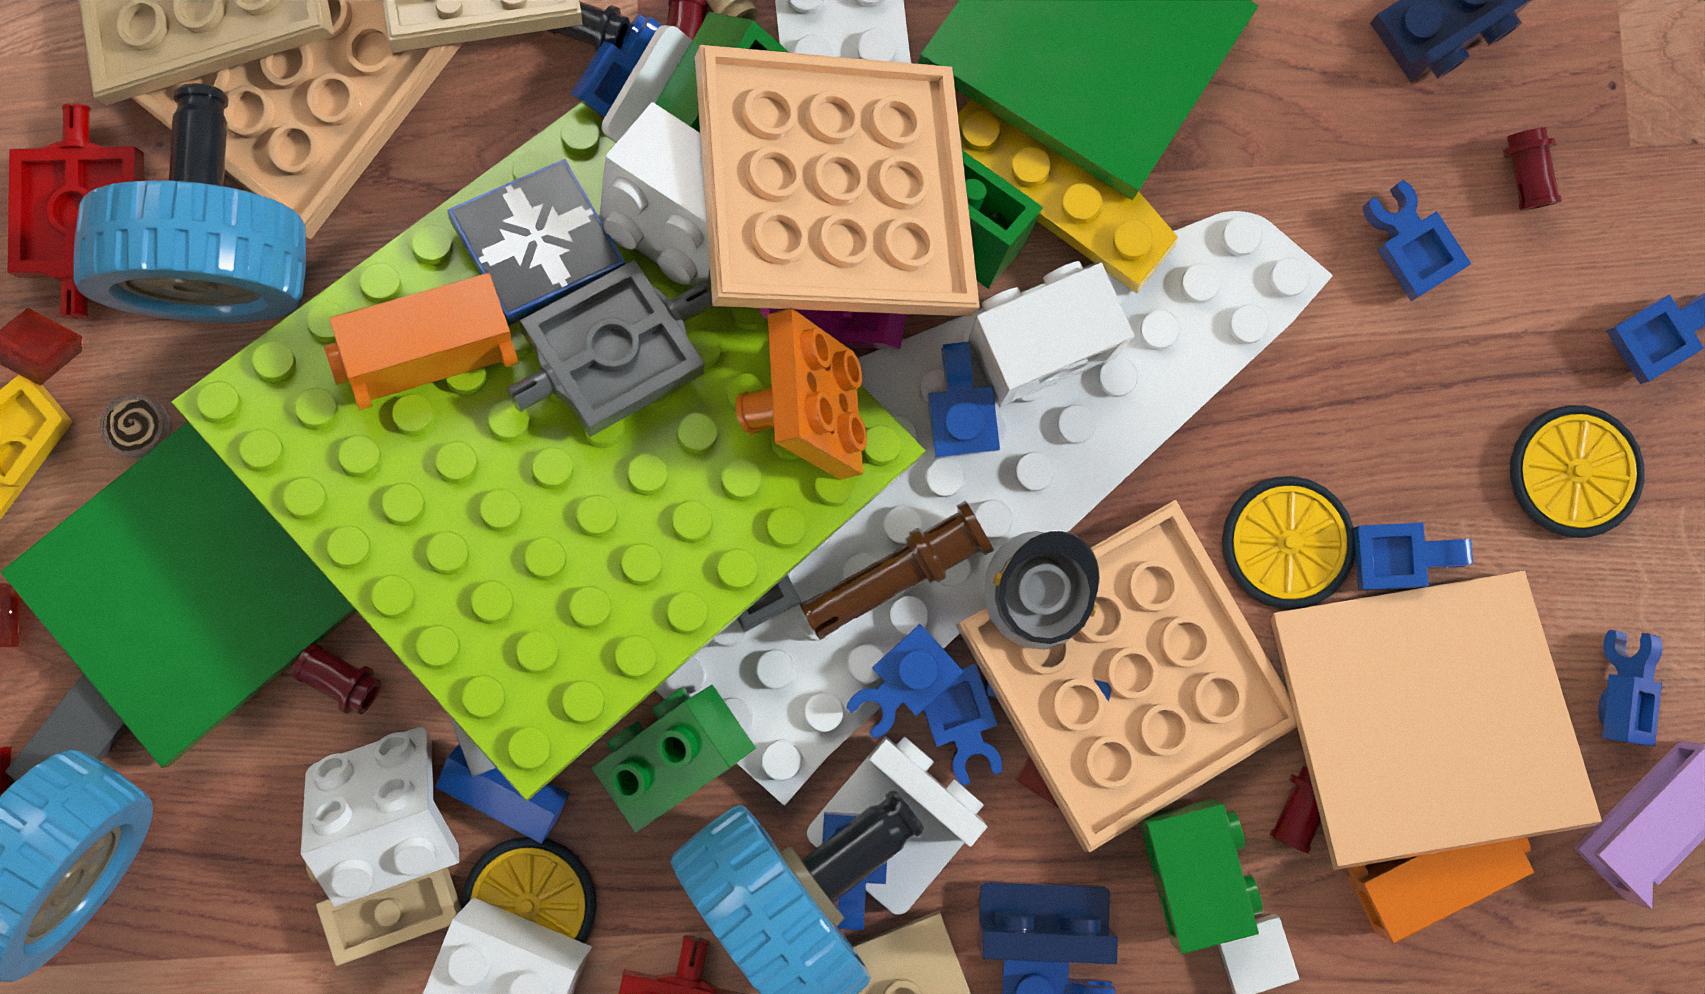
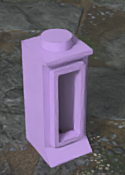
(1651, 826)

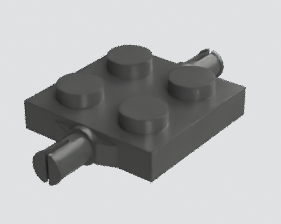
(611, 347)

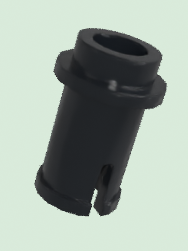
(598, 26)

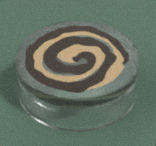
(134, 425)

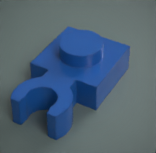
(1419, 250)
(912, 674)
(959, 717)

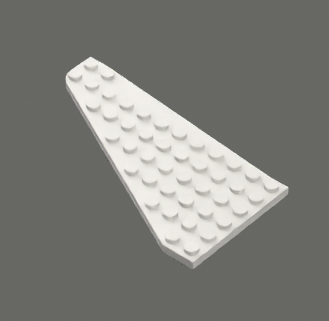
(1060, 454)

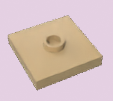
(913, 959)

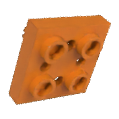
(810, 397)

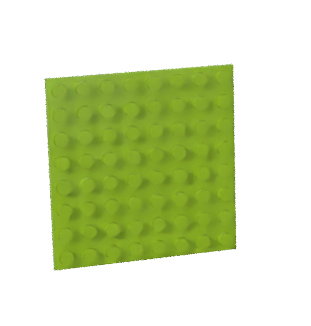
(505, 549)

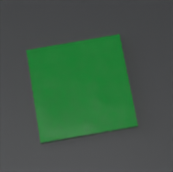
(1090, 75)
(177, 594)

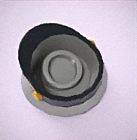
(1042, 588)

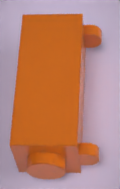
(420, 339)
(1426, 888)

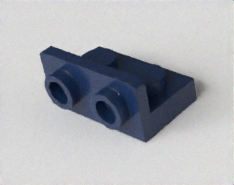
(1437, 32)
(1045, 923)

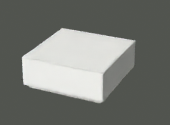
(1259, 960)

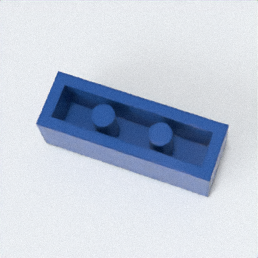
(499, 799)

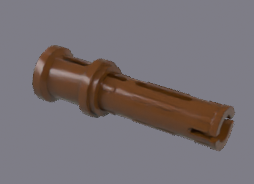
(922, 558)

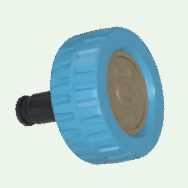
(189, 241)
(63, 850)
(781, 910)

